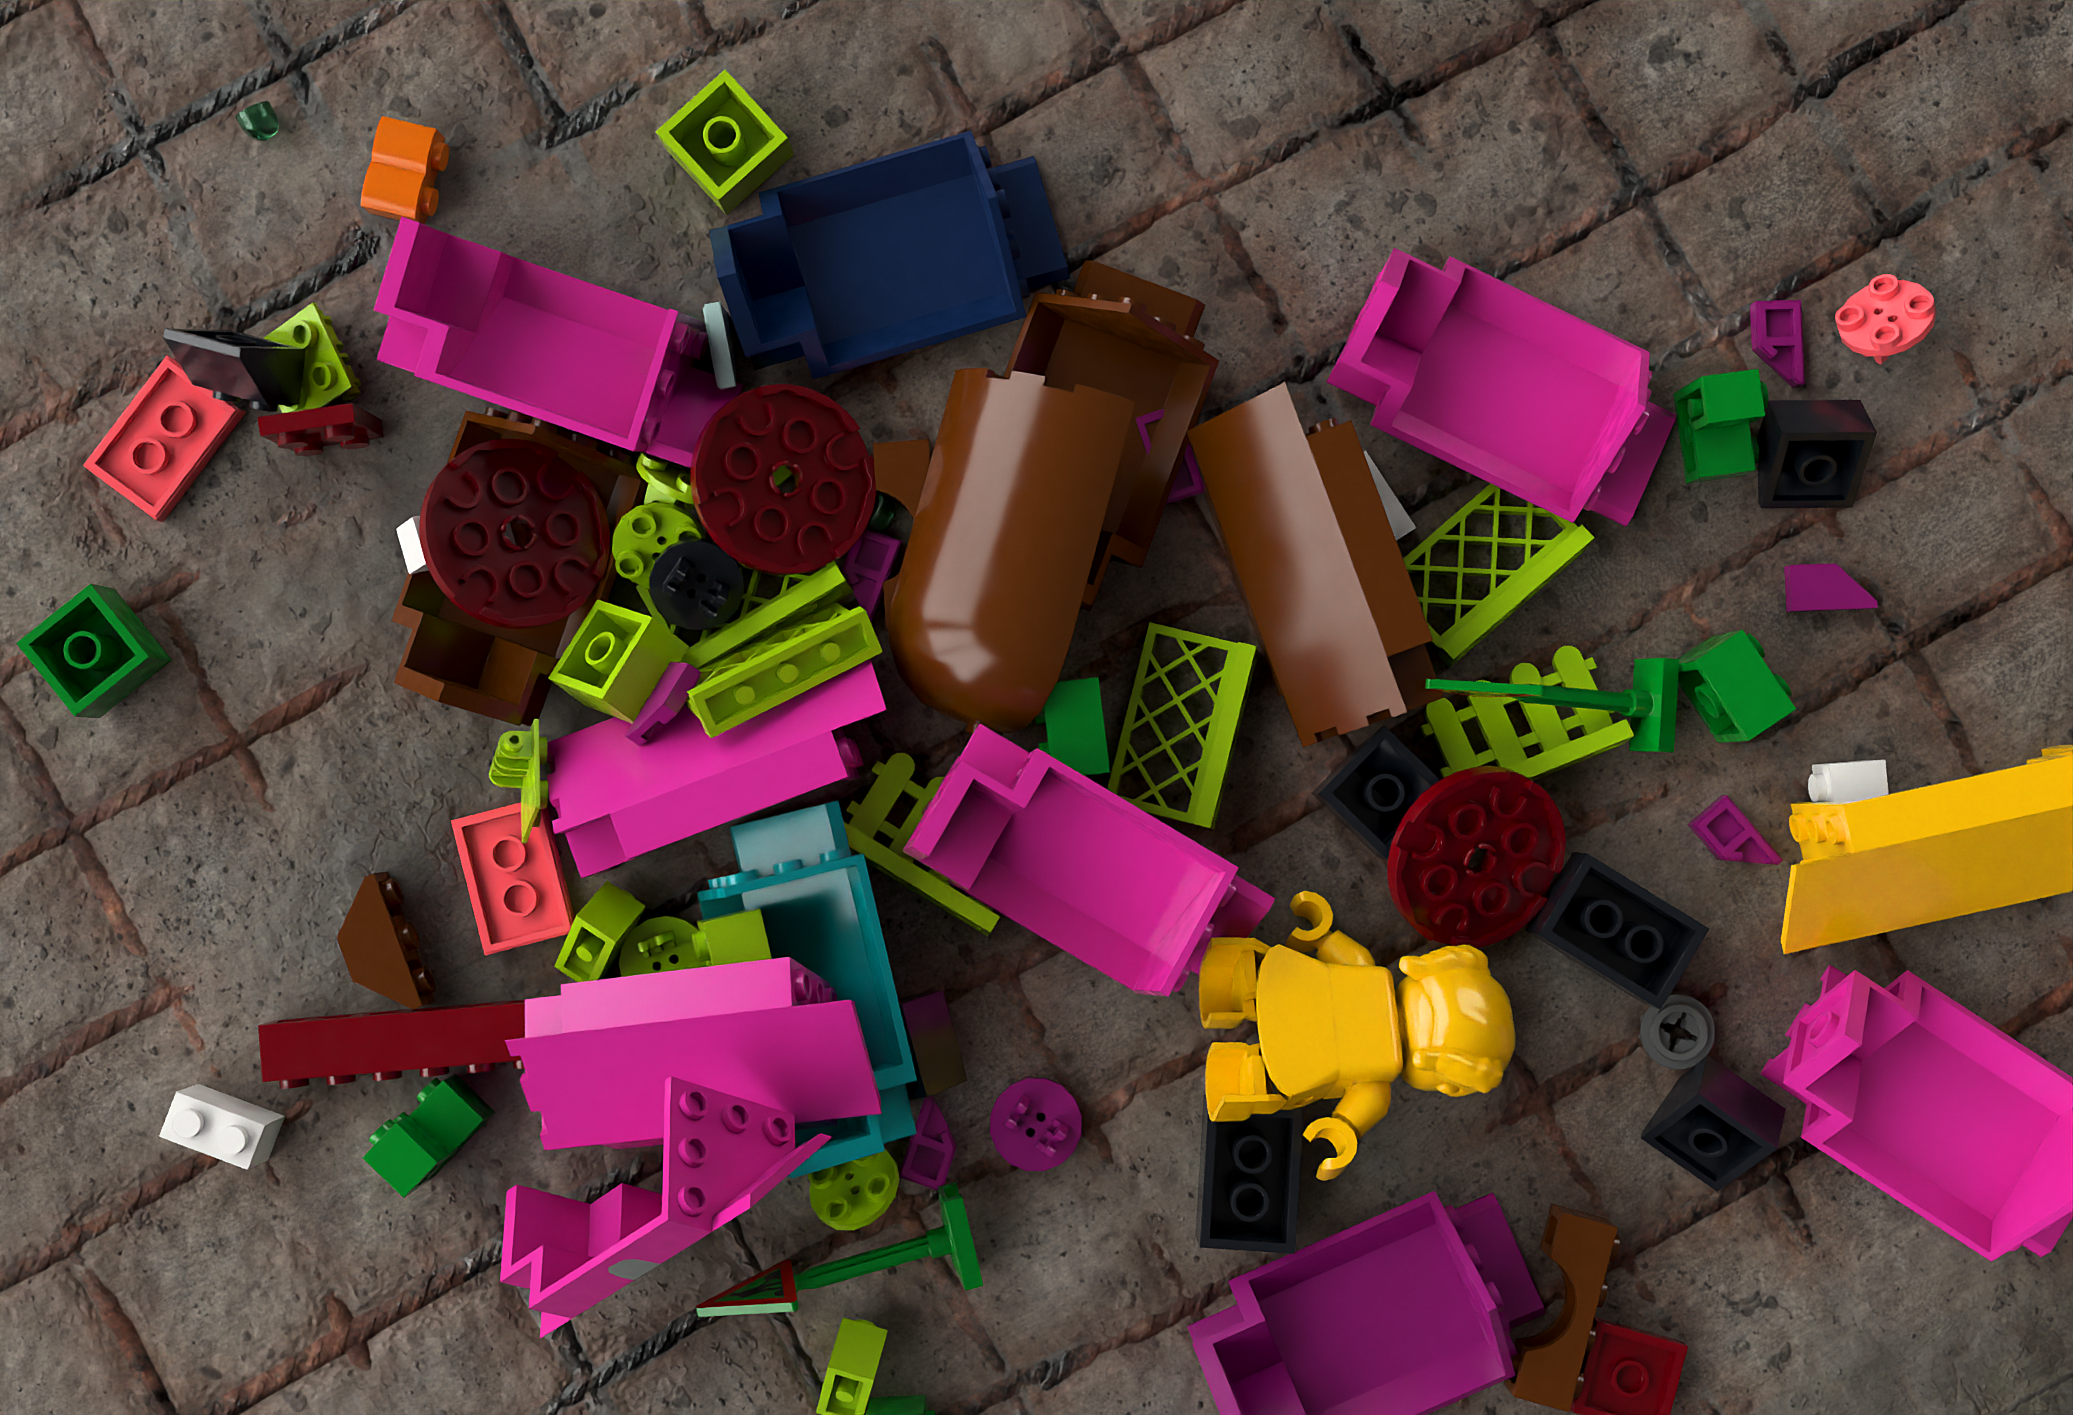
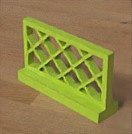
(1510, 594)
(789, 606)
(781, 666)
(1221, 734)

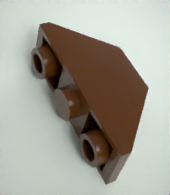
(382, 945)

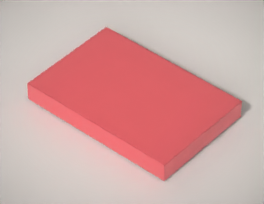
(163, 440)
(513, 885)

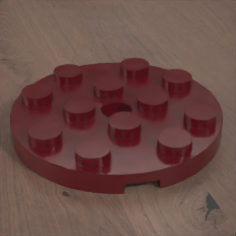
(737, 486)
(480, 567)
(1437, 838)

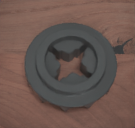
(1683, 1052)

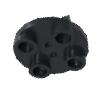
(677, 572)

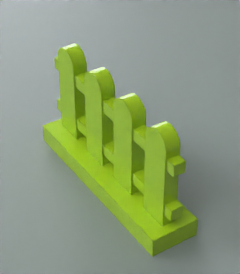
(1544, 721)
(892, 861)

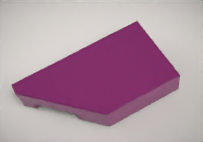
(1779, 338)
(868, 566)
(1823, 589)
(664, 700)
(1731, 835)
(930, 1149)

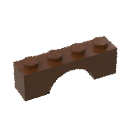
(901, 478)
(1551, 1361)

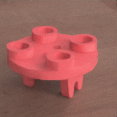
(1894, 300)

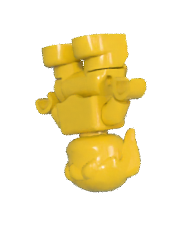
(1344, 1029)

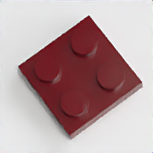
(312, 429)
(1629, 1372)

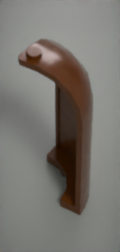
(1004, 544)

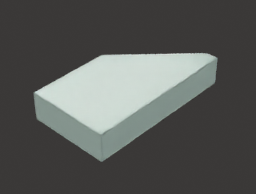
(720, 345)

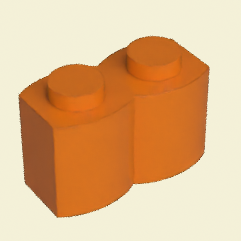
(404, 170)

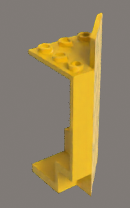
(1931, 852)

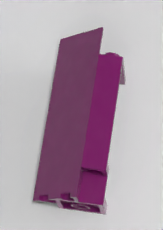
(1374, 1317)

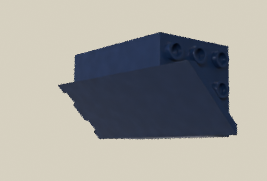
(888, 256)

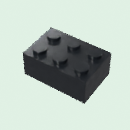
(1617, 929)
(1250, 1182)

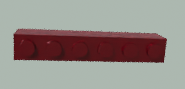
(390, 1043)

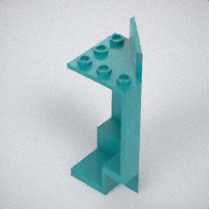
(825, 917)

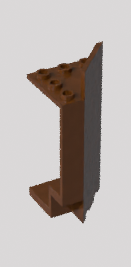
(1136, 345)
(1315, 565)
(490, 666)

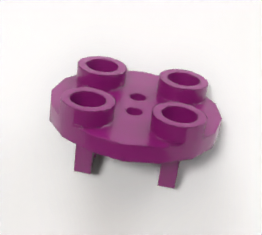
(1017, 1111)

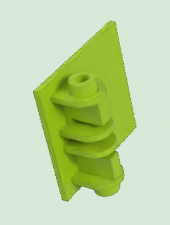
(324, 367)
(518, 766)

